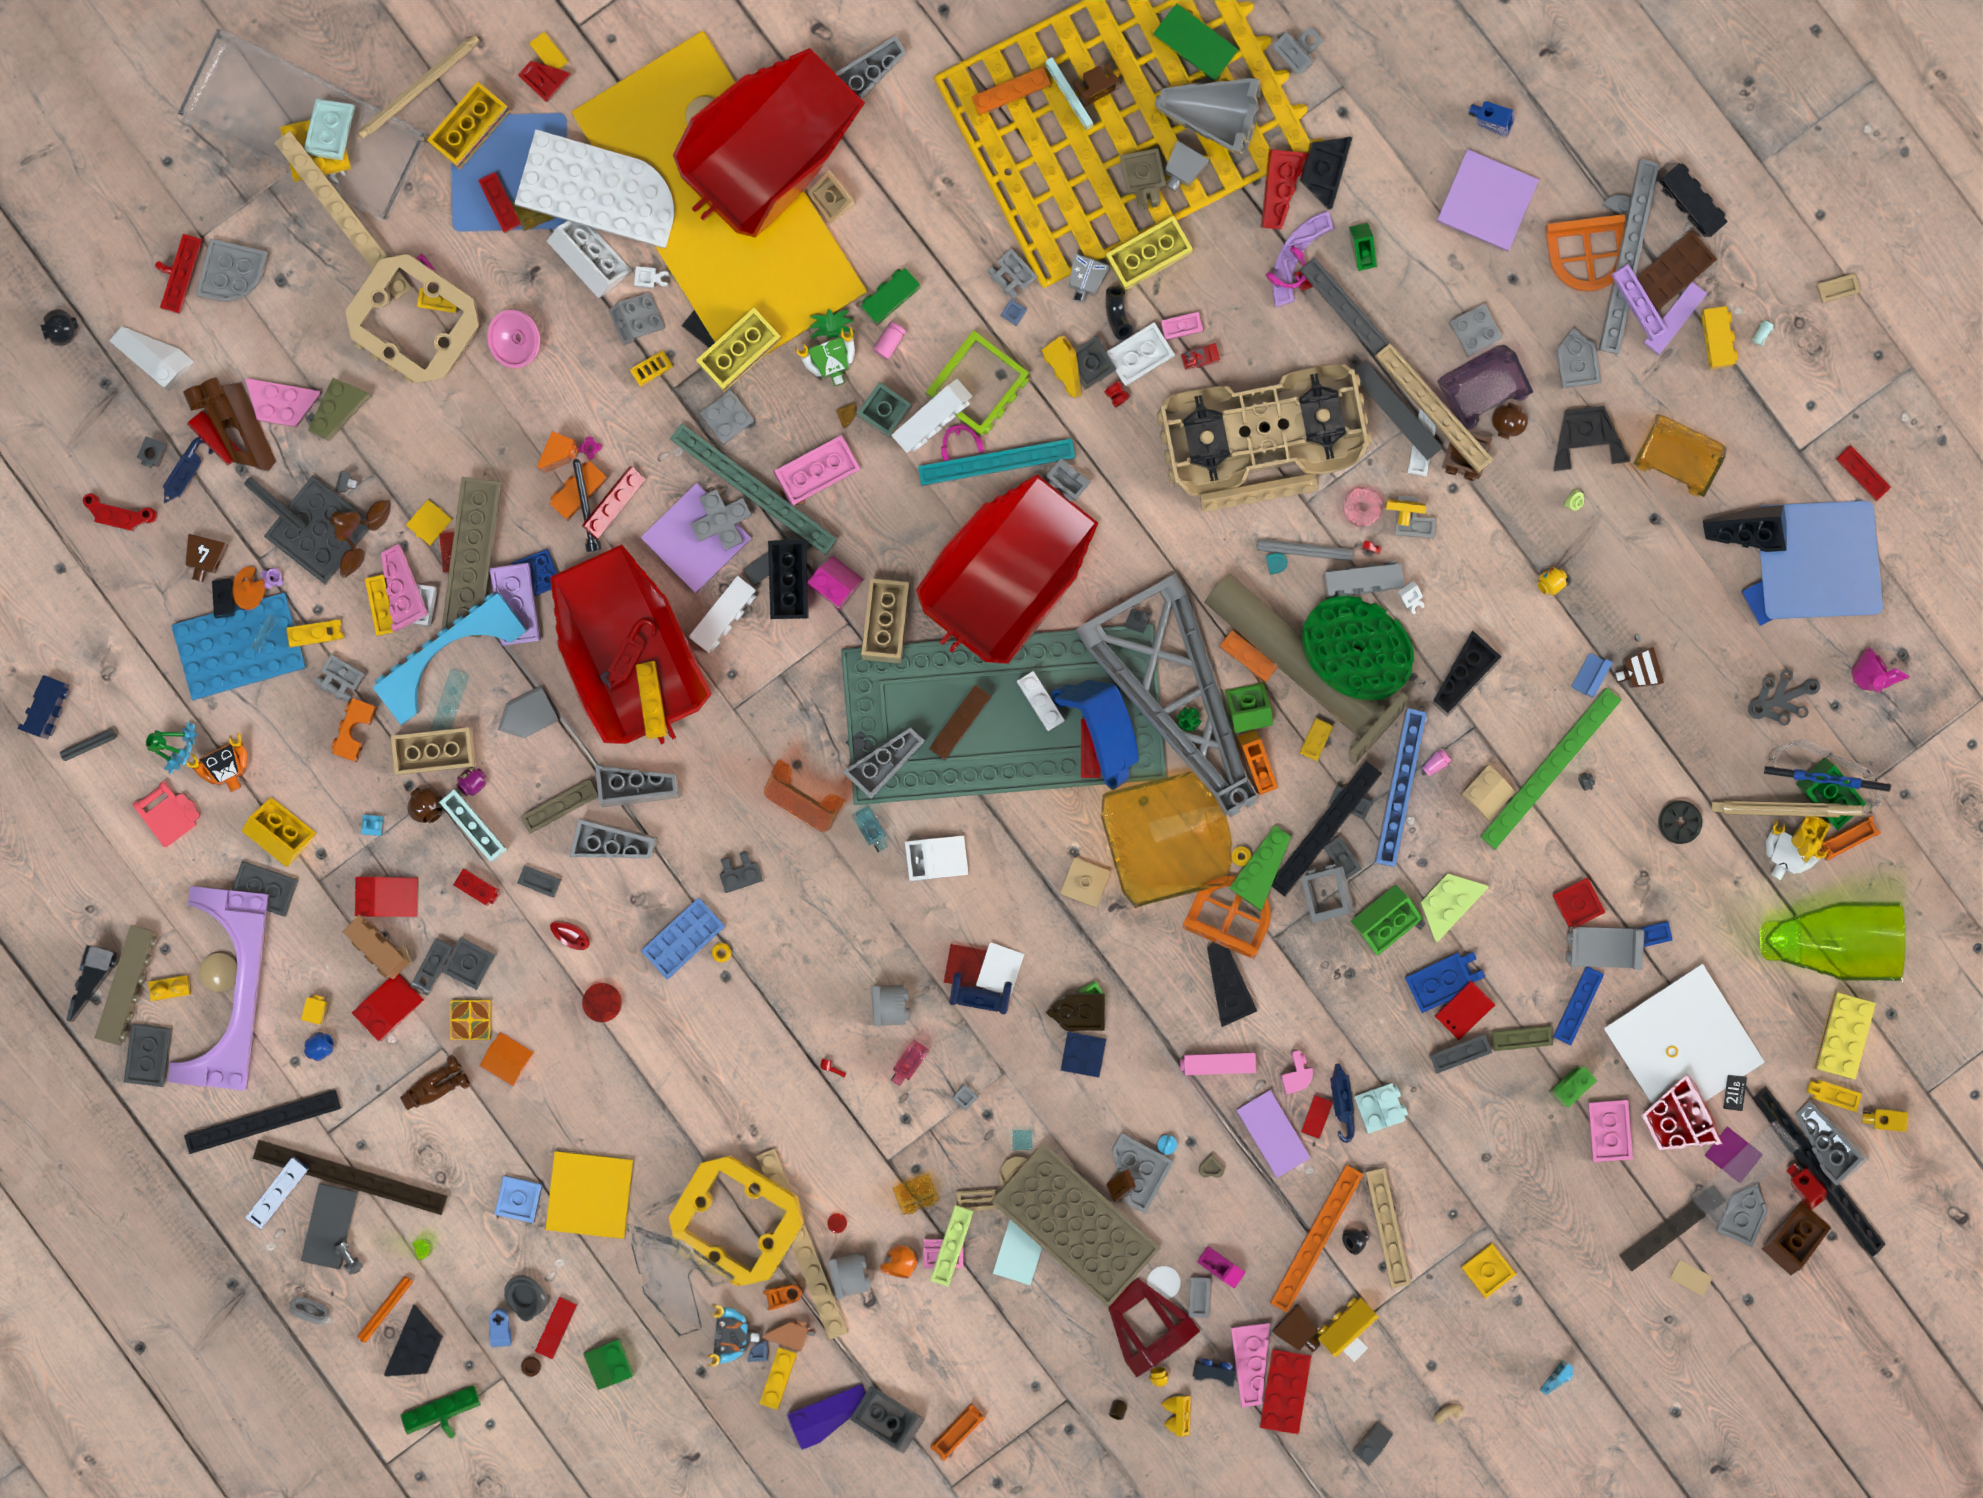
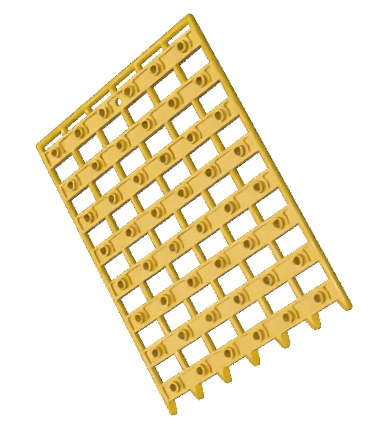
(1249, 47)

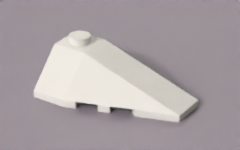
(157, 359)

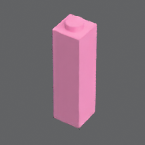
(1218, 1063)

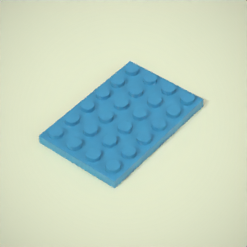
(219, 651)

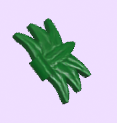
(830, 324)

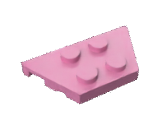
(280, 402)

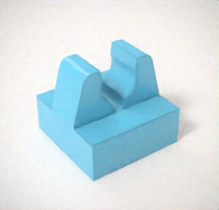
(372, 825)

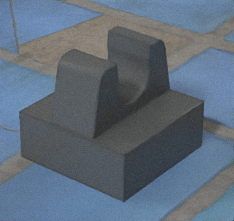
(344, 482)
(1137, 620)

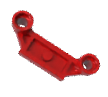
(116, 516)

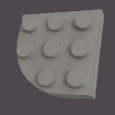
(230, 271)

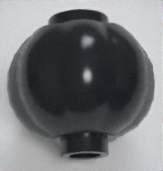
(59, 327)

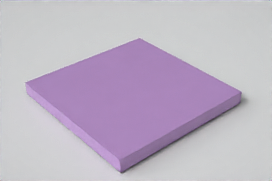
(1487, 200)
(679, 547)

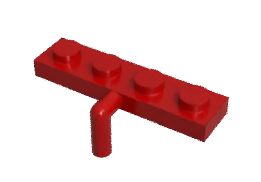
(180, 273)

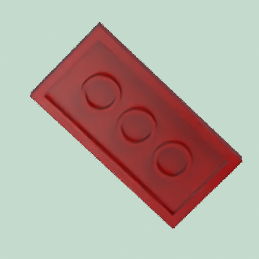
(1285, 1391)

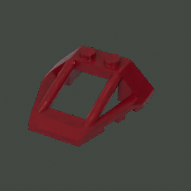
(1163, 1347)

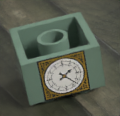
(884, 410)

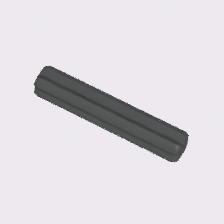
(88, 744)

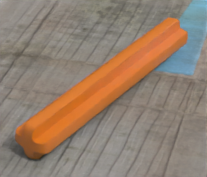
(384, 1309)

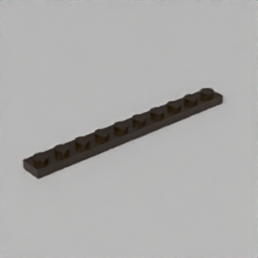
(353, 1178)

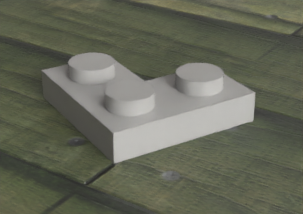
(1418, 526)

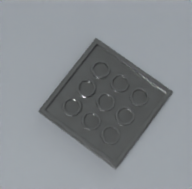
(316, 544)

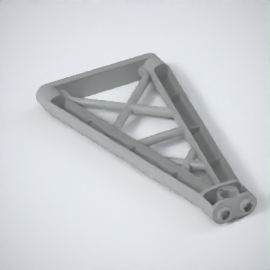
(1182, 742)

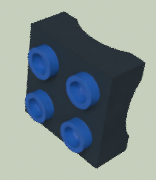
(1206, 1369)

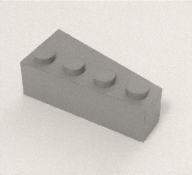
(872, 67)
(609, 841)

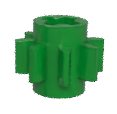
(1189, 719)

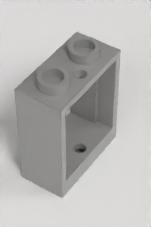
(1342, 887)

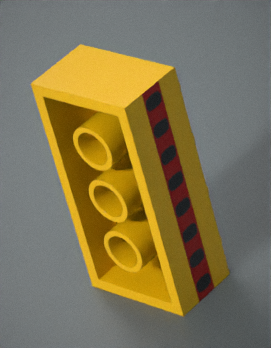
(468, 125)

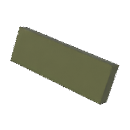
(1522, 1038)

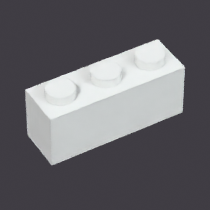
(1040, 701)

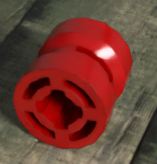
(1113, 391)

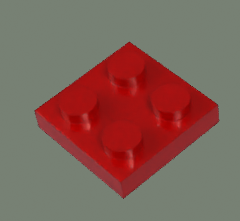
(1578, 903)

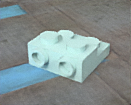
(1381, 1107)

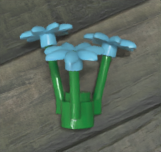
(156, 742)

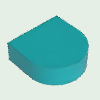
(1276, 563)

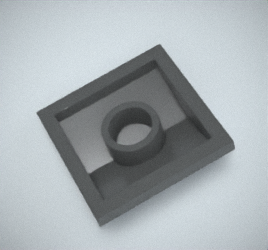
(1093, 362)

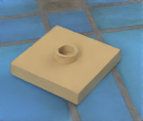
(1085, 882)

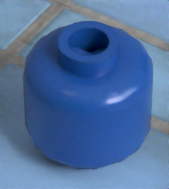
(318, 1046)

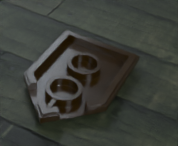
(1079, 1012)

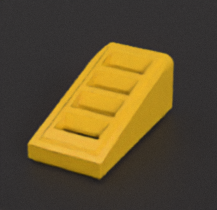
(641, 382)

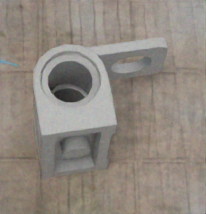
(1297, 51)

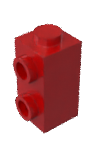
(476, 887)

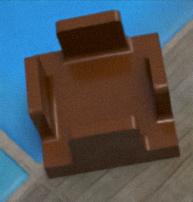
(1096, 85)

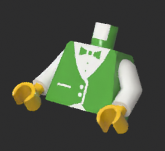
(830, 358)

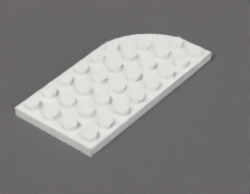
(596, 189)

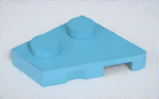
(1561, 1374)

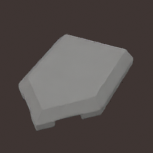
(1578, 361)
(528, 714)
(1745, 1219)

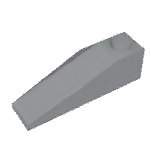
(1833, 1147)

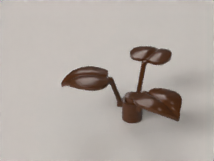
(345, 524)

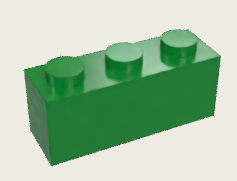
(890, 296)

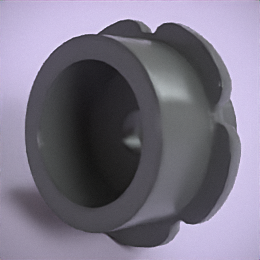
(1586, 781)

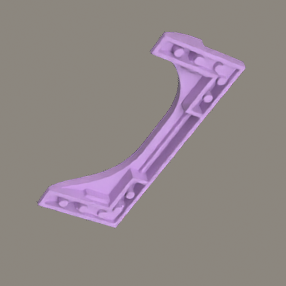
(245, 921)

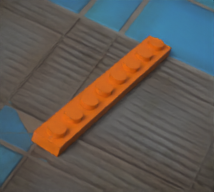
(1316, 1238)

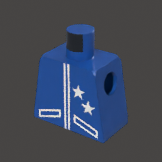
(1499, 121)

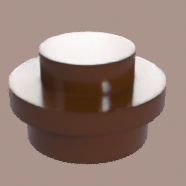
(531, 1366)

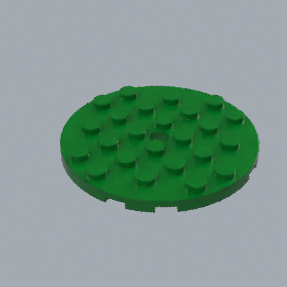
(1385, 645)

